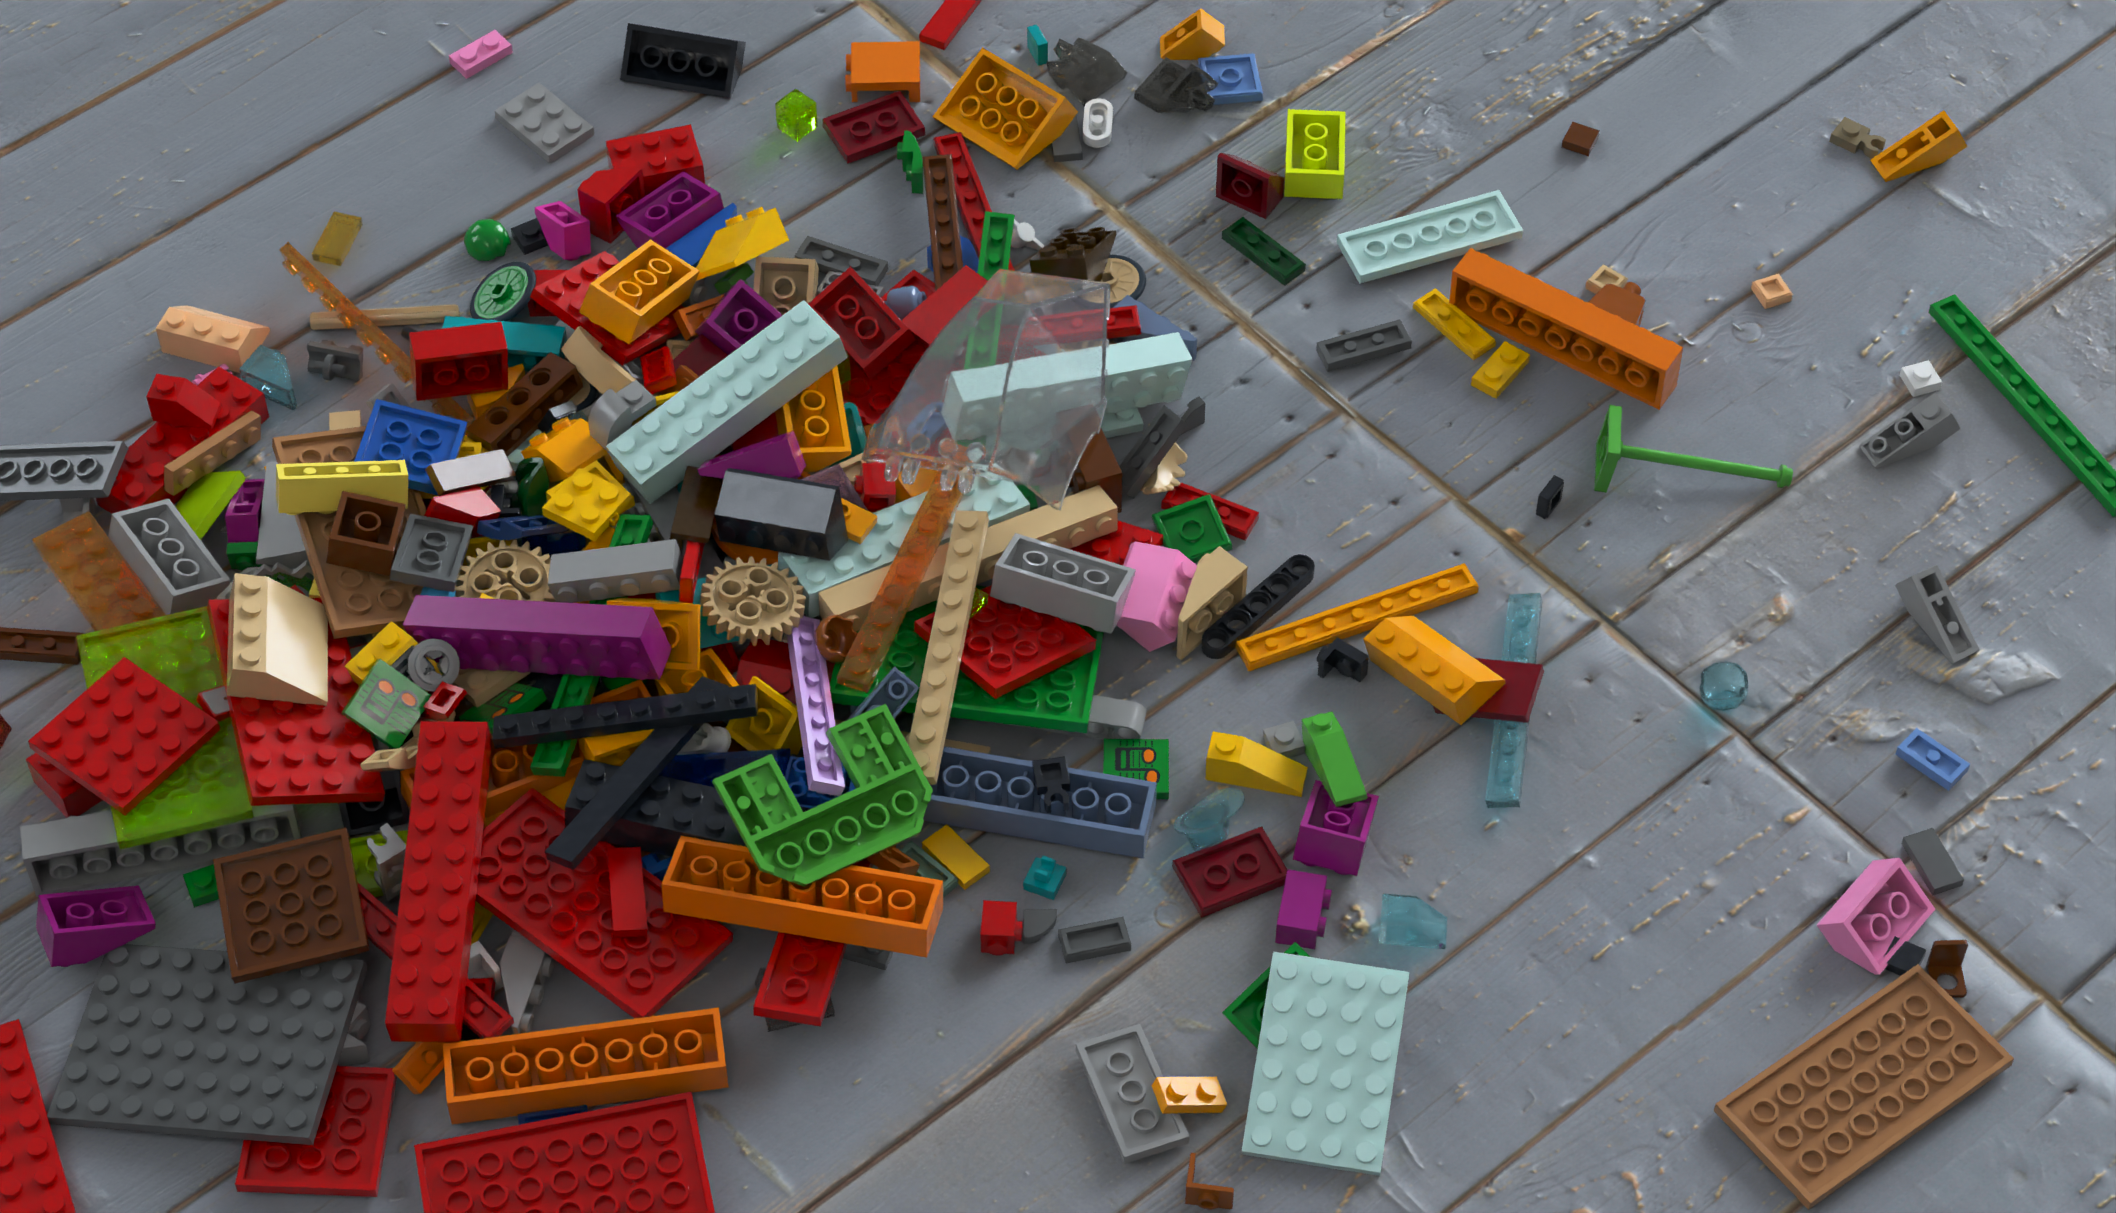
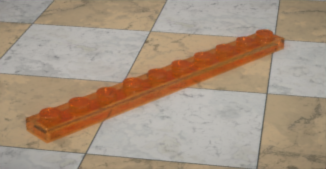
(366, 330)
(899, 586)

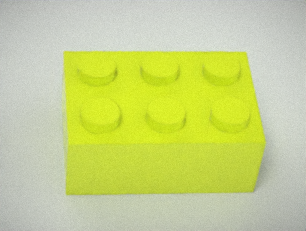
(1315, 154)

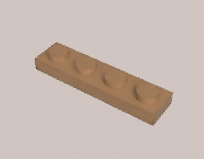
(212, 453)

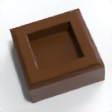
(1580, 138)

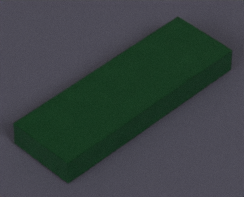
(1263, 251)

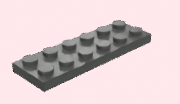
(59, 470)

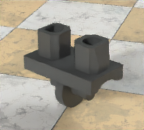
(335, 360)

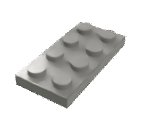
(1121, 1077)

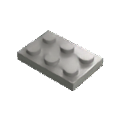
(544, 123)

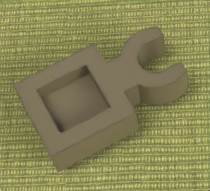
(1855, 136)

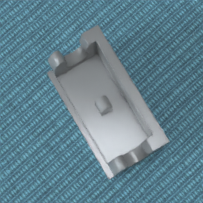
(389, 862)

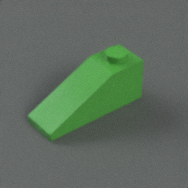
(1332, 758)

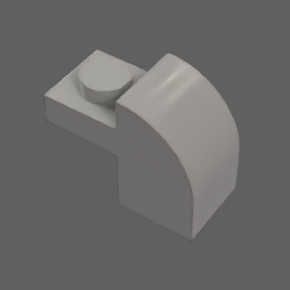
(616, 412)

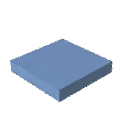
(1236, 78)

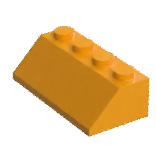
(818, 422)
(1432, 666)

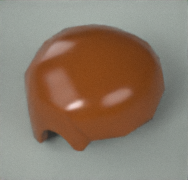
(835, 638)

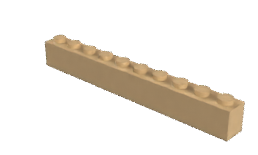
(1079, 521)

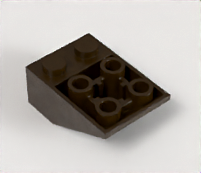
(1075, 254)

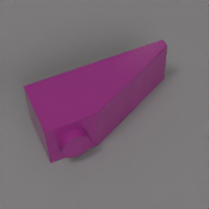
(245, 512)

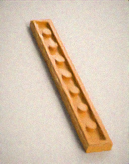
(1356, 617)

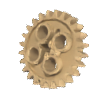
(508, 582)
(752, 601)

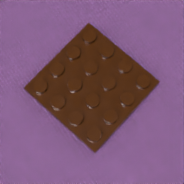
(290, 905)

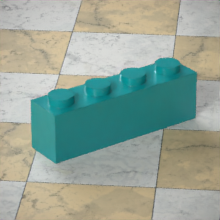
(525, 341)

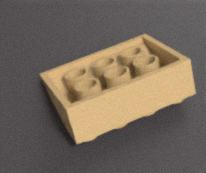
(276, 643)

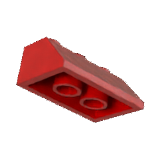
(772, 666)

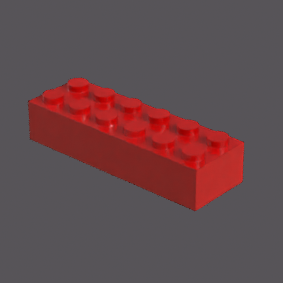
(142, 470)

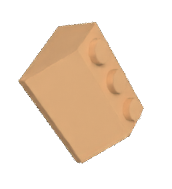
(209, 336)

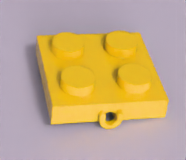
(587, 504)

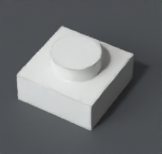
(1920, 378)

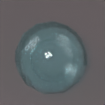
(1724, 686)

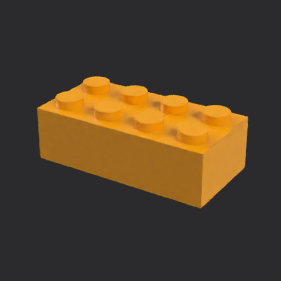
(639, 291)

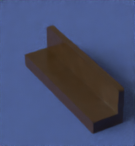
(695, 508)

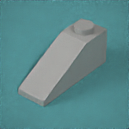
(1937, 613)

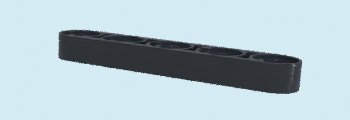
(1253, 618)

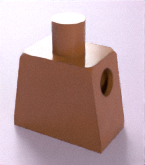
(1621, 301)

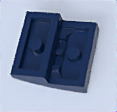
(519, 527)

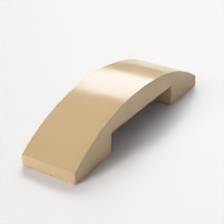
(594, 364)
(398, 758)

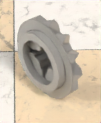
(448, 664)

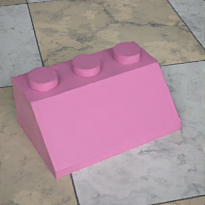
(1155, 594)
(1875, 910)

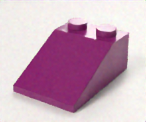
(737, 318)
(772, 456)
(1333, 834)
(90, 922)

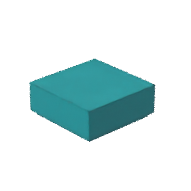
(1037, 44)

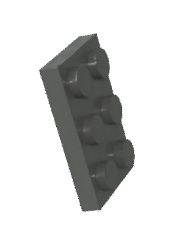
(431, 552)

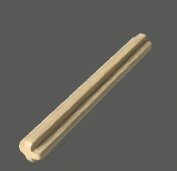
(389, 316)

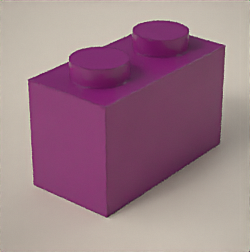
(1302, 909)

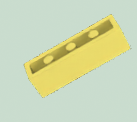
(320, 485)

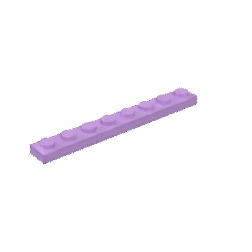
(814, 709)

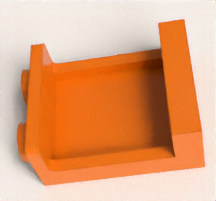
(884, 68)

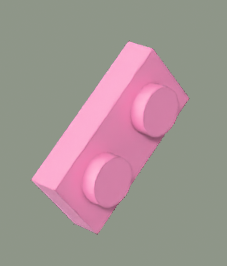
(480, 54)

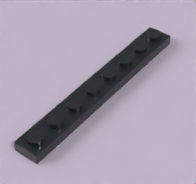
(625, 716)

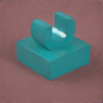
(1045, 877)

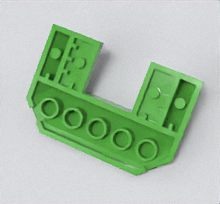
(842, 831)

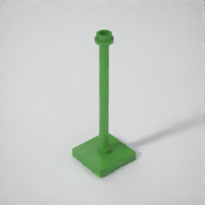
(1611, 449)

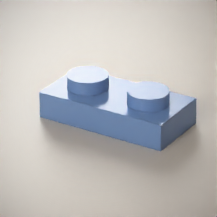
(1932, 759)

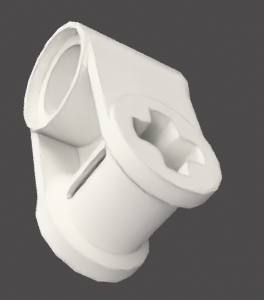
(708, 740)

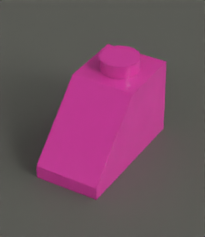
(564, 230)

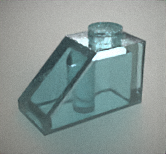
(270, 374)
(1411, 922)

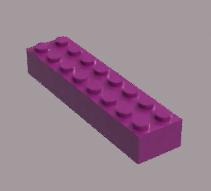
(544, 636)

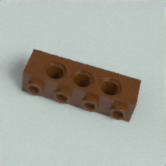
(525, 404)

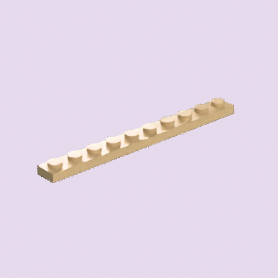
(947, 641)

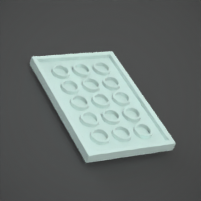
(1325, 1063)

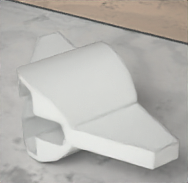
(1024, 235)

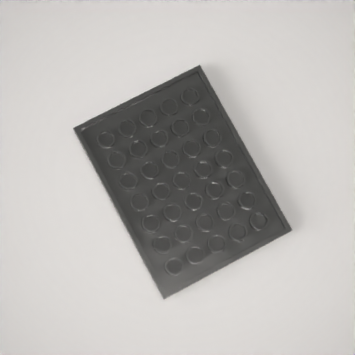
(195, 1055)

